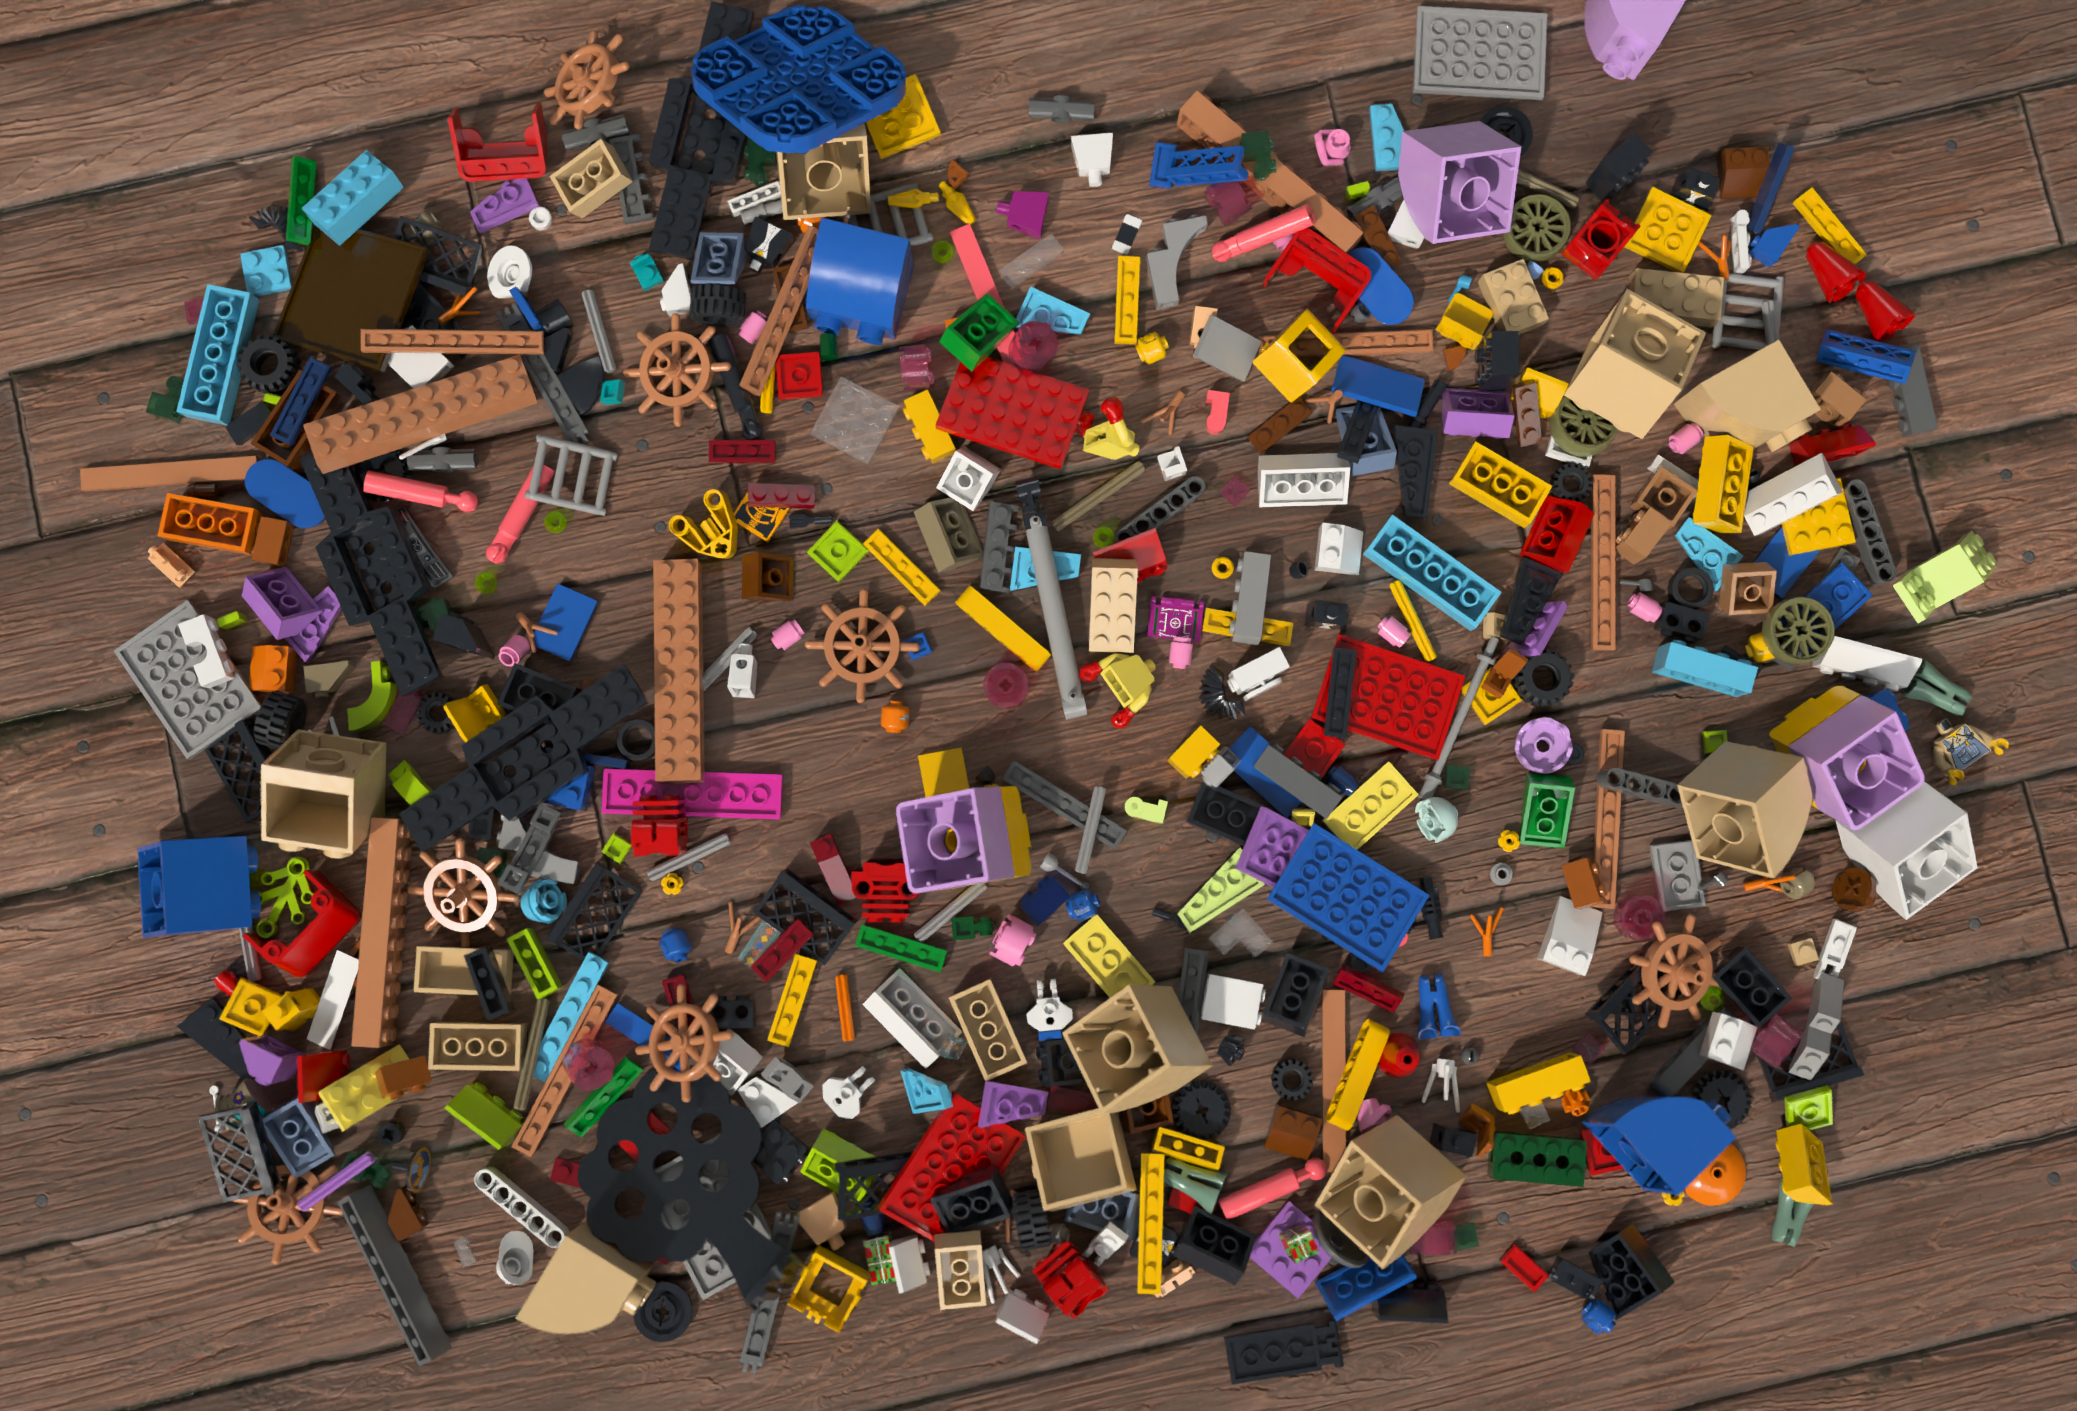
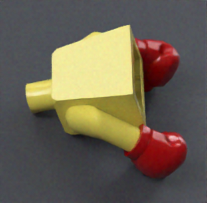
(1111, 437)
(1128, 680)

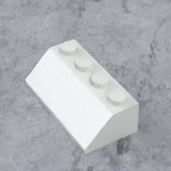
(1302, 480)
(1790, 494)
(1868, 663)
(911, 1017)

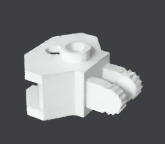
(1049, 1007)
(848, 1092)

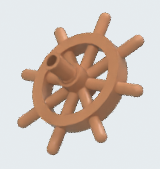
(587, 80)
(676, 369)
(862, 645)
(462, 893)
(1676, 970)
(684, 1043)
(286, 1206)

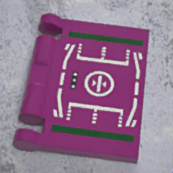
(1175, 618)

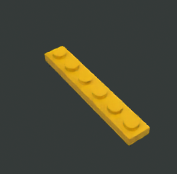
(1150, 1223)

